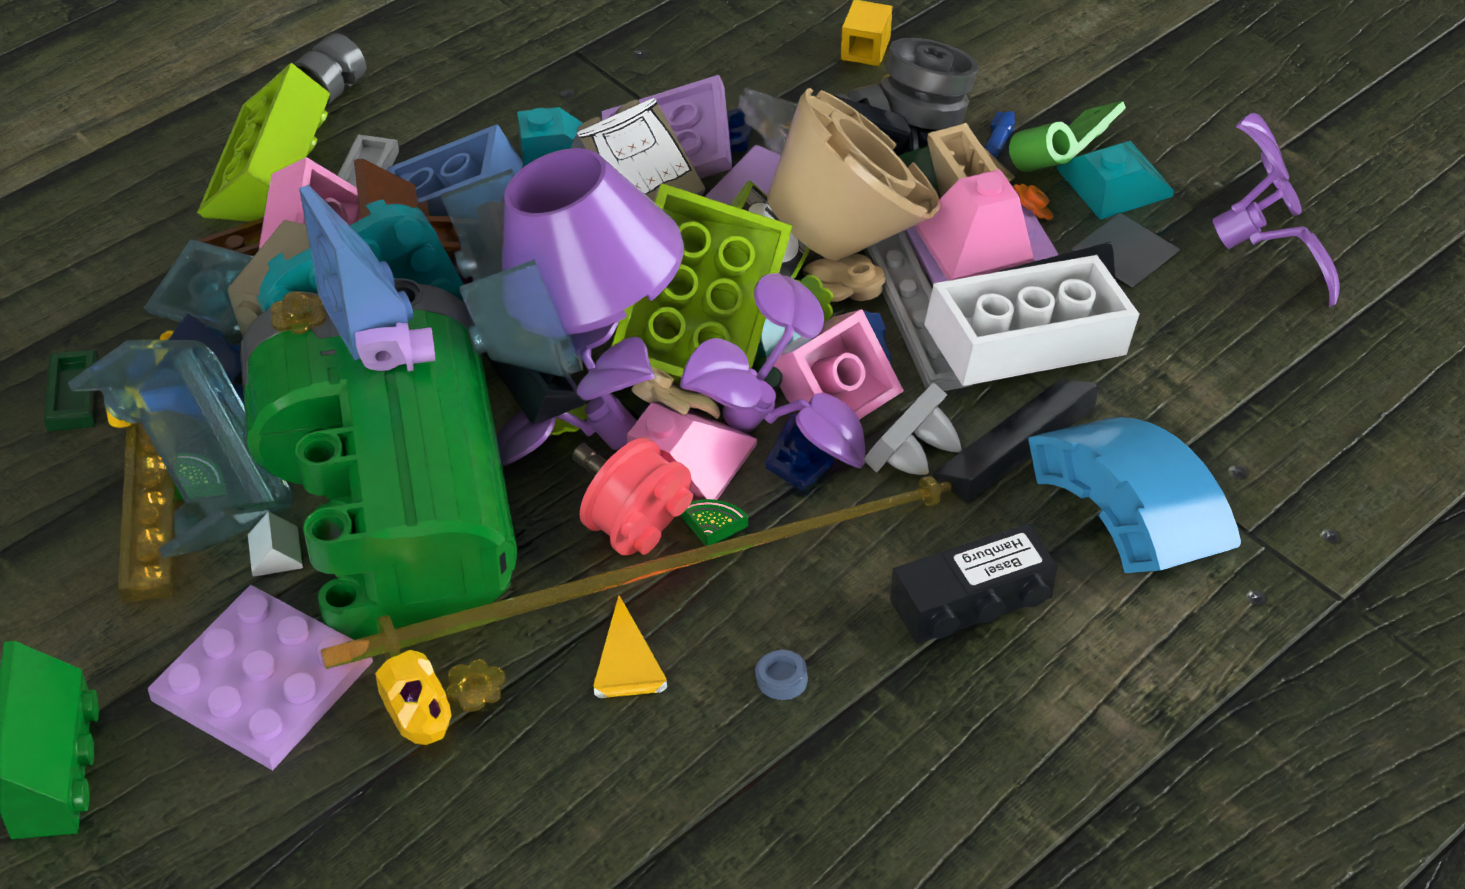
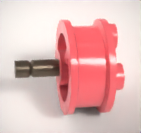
(633, 494)

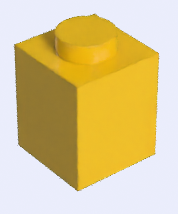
(866, 32)

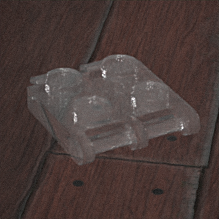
(768, 116)

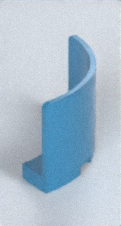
(1149, 486)

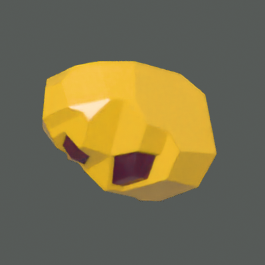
(414, 697)

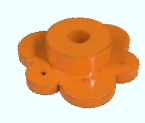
(1034, 200)

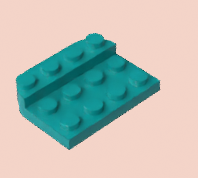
(394, 234)

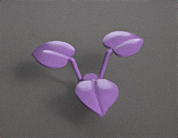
(1246, 218)
(615, 369)
(724, 374)

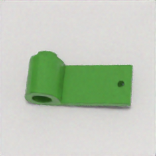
(1058, 143)

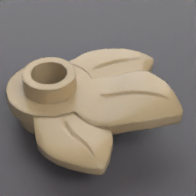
(849, 277)
(665, 391)

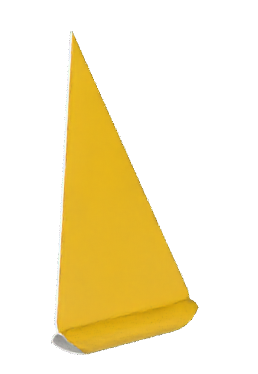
(626, 660)

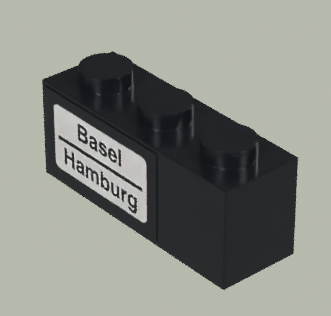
(973, 583)

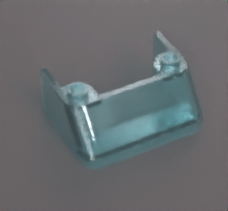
(510, 306)
(197, 431)

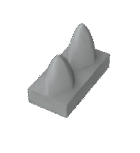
(927, 423)

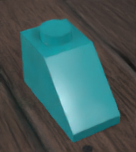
(545, 132)

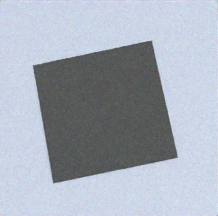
(1134, 247)

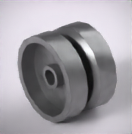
(928, 82)

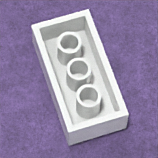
(1030, 319)

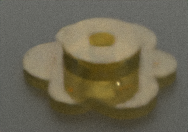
(297, 313)
(475, 684)

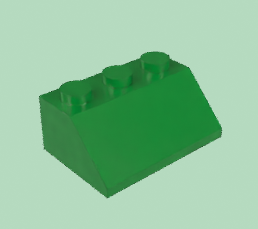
(43, 743)

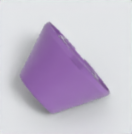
(590, 236)

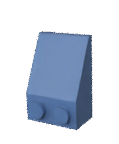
(458, 165)
(349, 278)

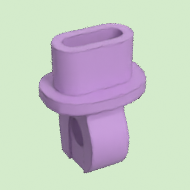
(392, 346)

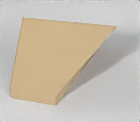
(960, 155)

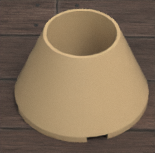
(845, 181)

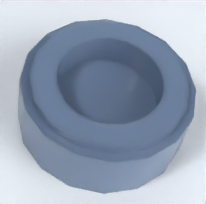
(781, 674)

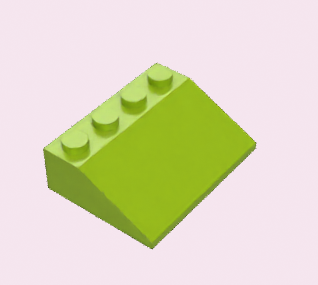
(714, 285)

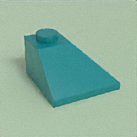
(1115, 180)

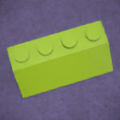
(268, 135)

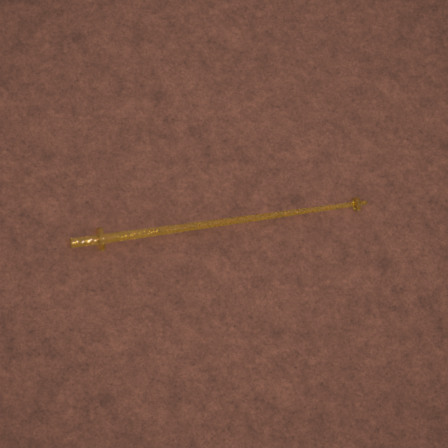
(391, 640)

